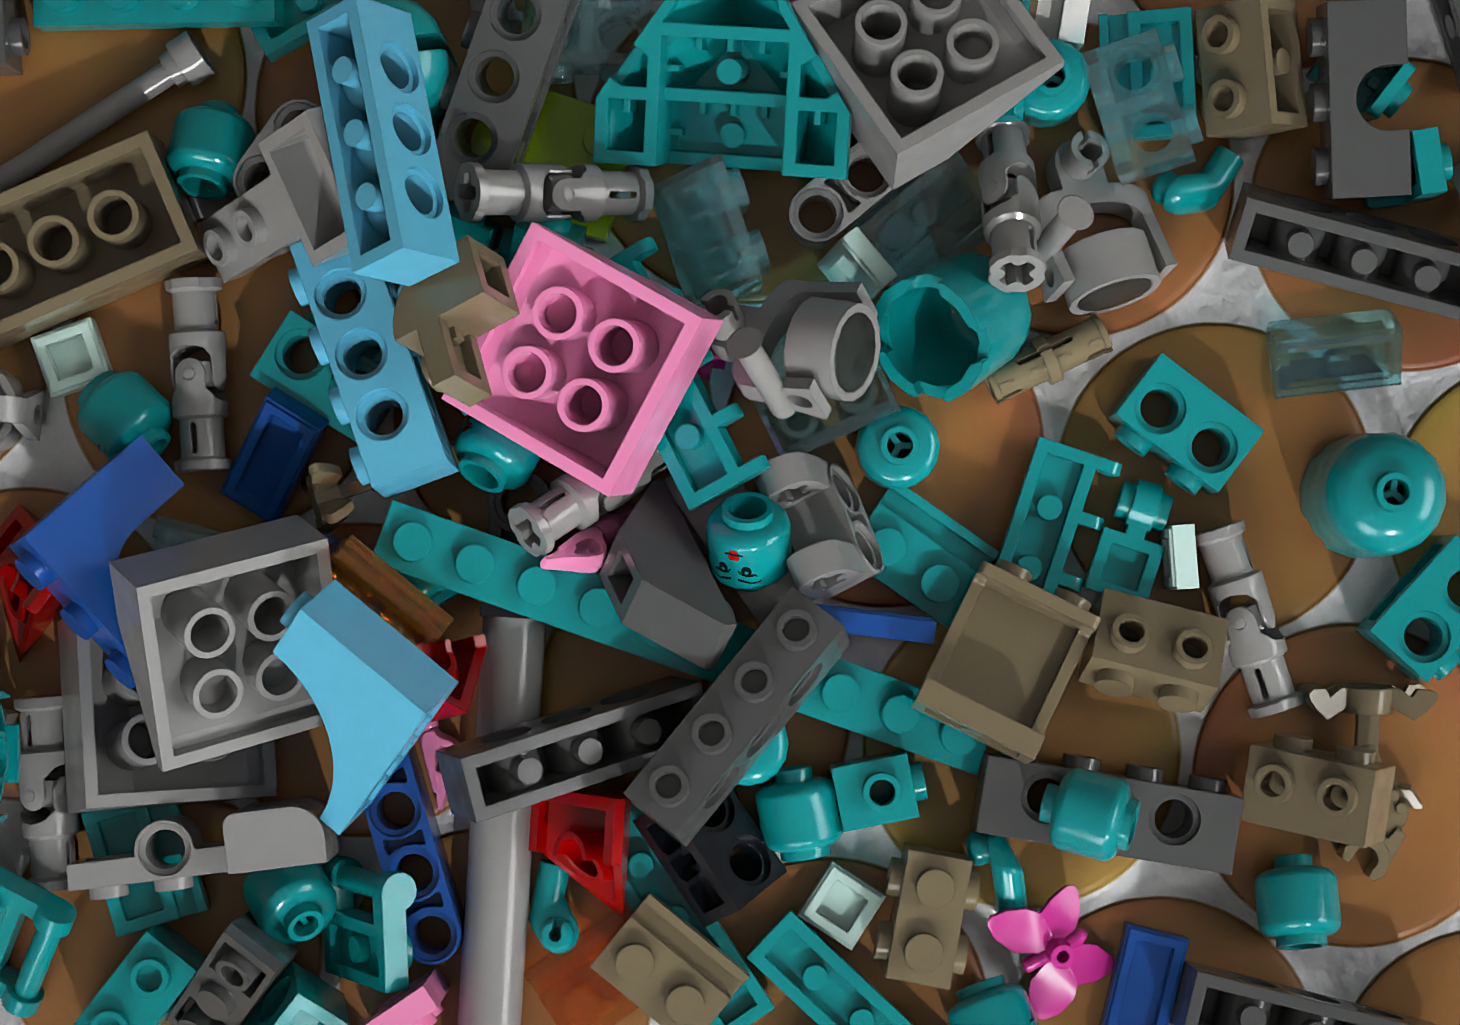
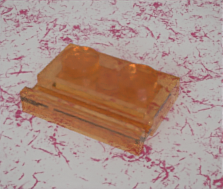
(387, 591)
(572, 988)

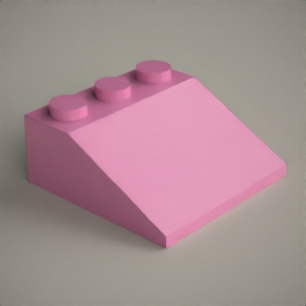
(589, 361)

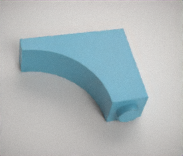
(368, 688)

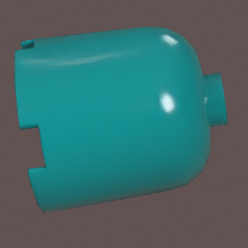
(949, 327)
(1347, 500)

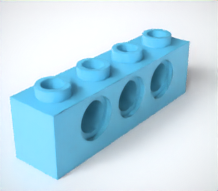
(382, 142)
(420, 446)

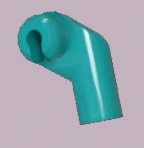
(1199, 190)
(1005, 868)
(550, 912)

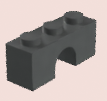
(1352, 154)

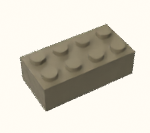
(91, 236)

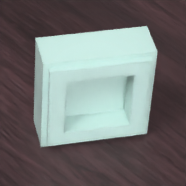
(857, 261)
(71, 356)
(1179, 557)
(841, 905)

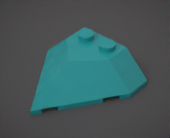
(727, 84)

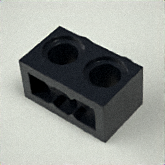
(720, 865)

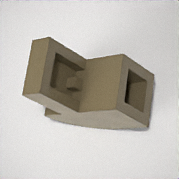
(447, 315)

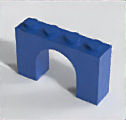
(84, 532)

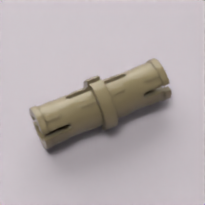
(1049, 359)

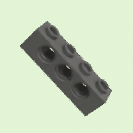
(515, 113)
(1346, 250)
(738, 716)
(563, 749)
(1202, 841)
(1229, 998)

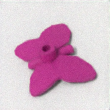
(1057, 950)

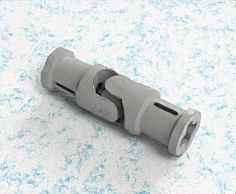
(553, 192)
(1010, 207)
(198, 385)
(567, 507)
(1255, 641)
(42, 754)

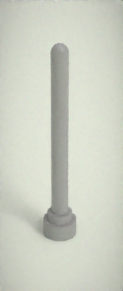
(179, 65)

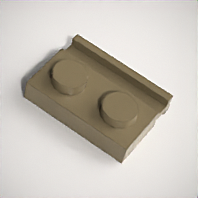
(669, 967)

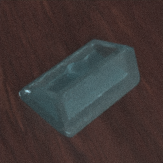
(1335, 353)

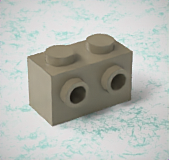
(1250, 68)
(1154, 652)
(1318, 791)
(926, 915)

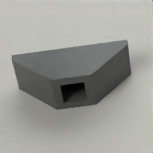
(665, 582)
(233, 976)

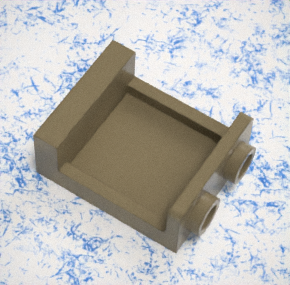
(1006, 660)

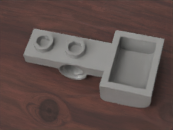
(283, 209)
(255, 839)

